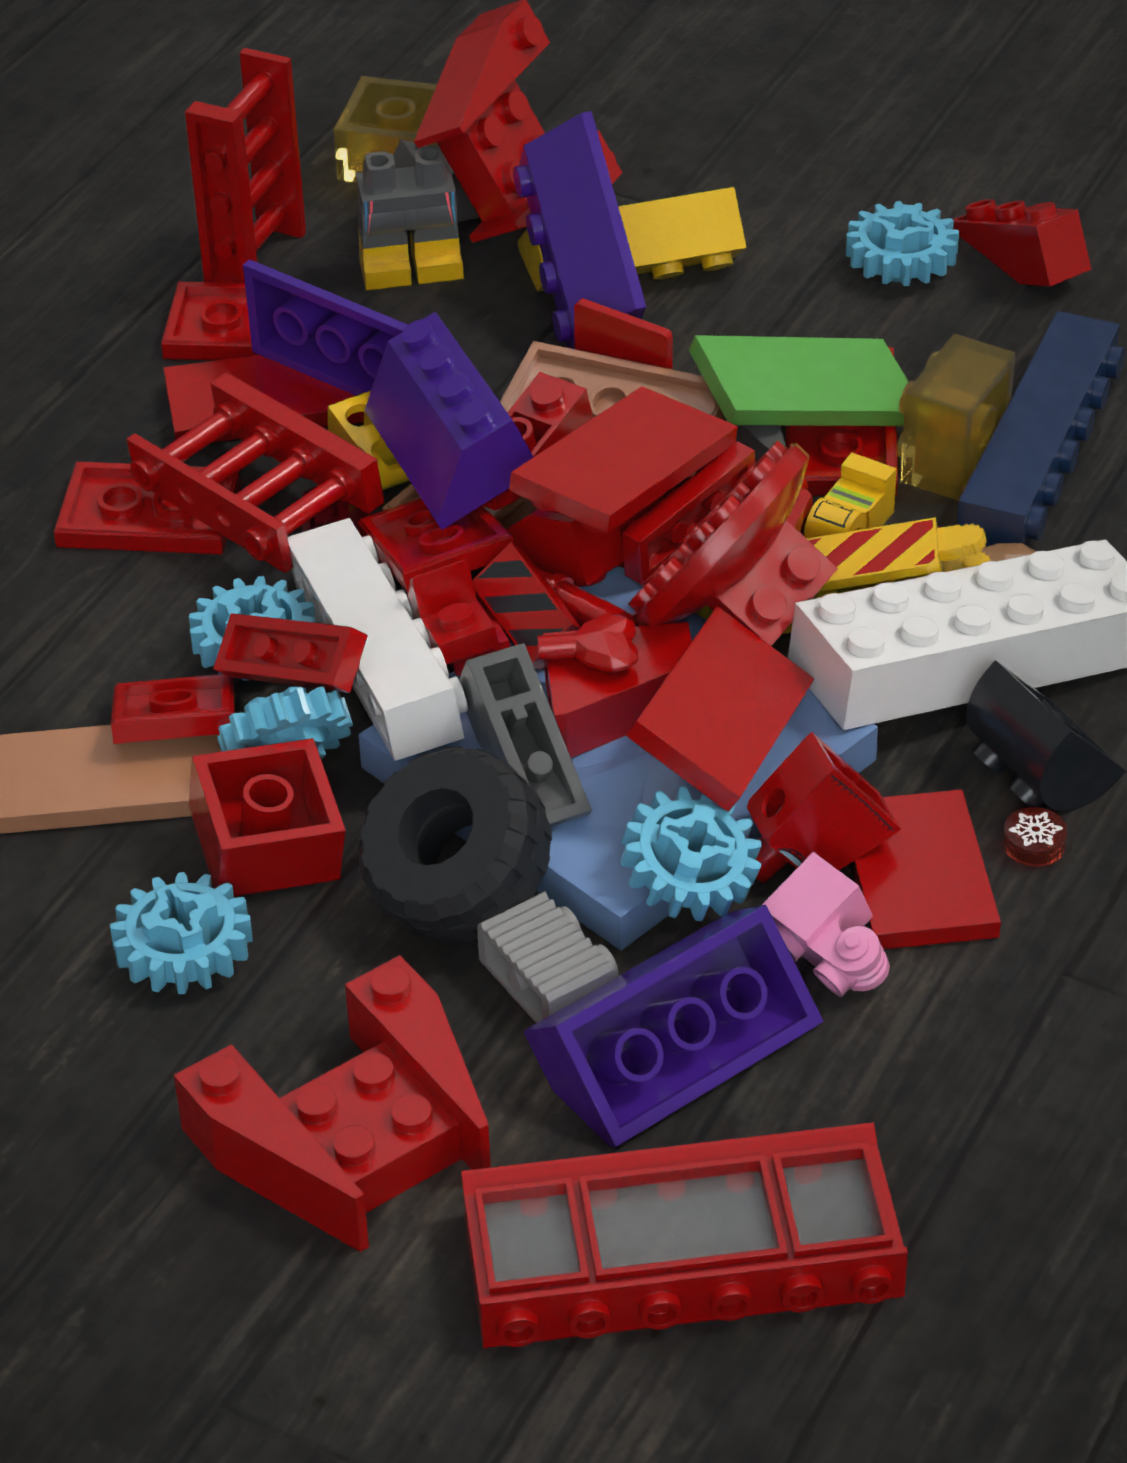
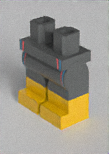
(402, 201)

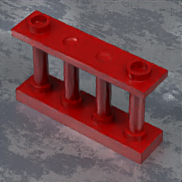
(220, 167)
(267, 430)

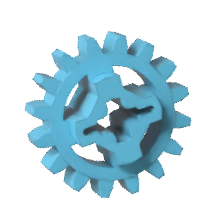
(902, 243)
(248, 600)
(289, 718)
(690, 854)
(181, 933)

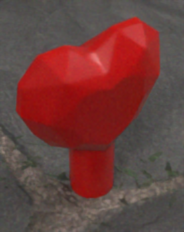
(598, 644)

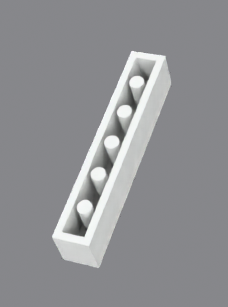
(399, 674)

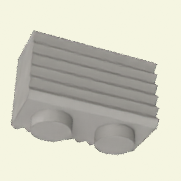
(543, 956)

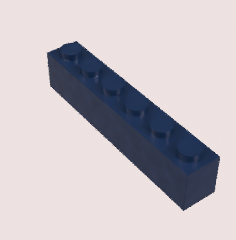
(1042, 430)

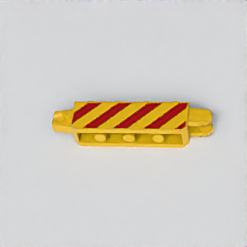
(894, 554)

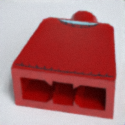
(817, 807)

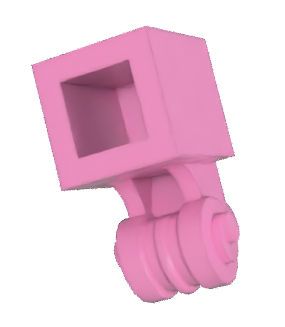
(824, 922)

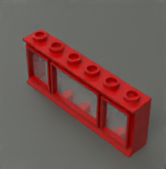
(681, 1235)

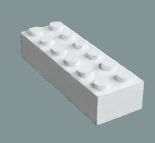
(935, 635)

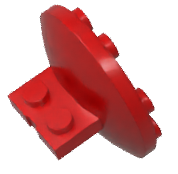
(743, 555)

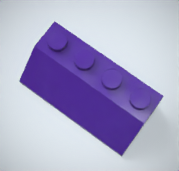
(577, 224)
(315, 329)
(443, 422)
(675, 1025)

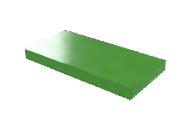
(801, 380)

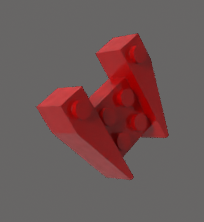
(485, 117)
(354, 1130)

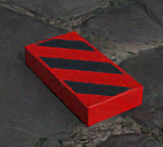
(522, 600)

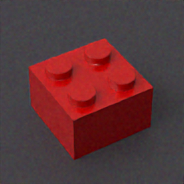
(266, 817)

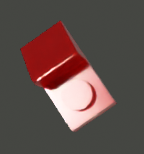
(451, 612)

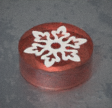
(1035, 836)

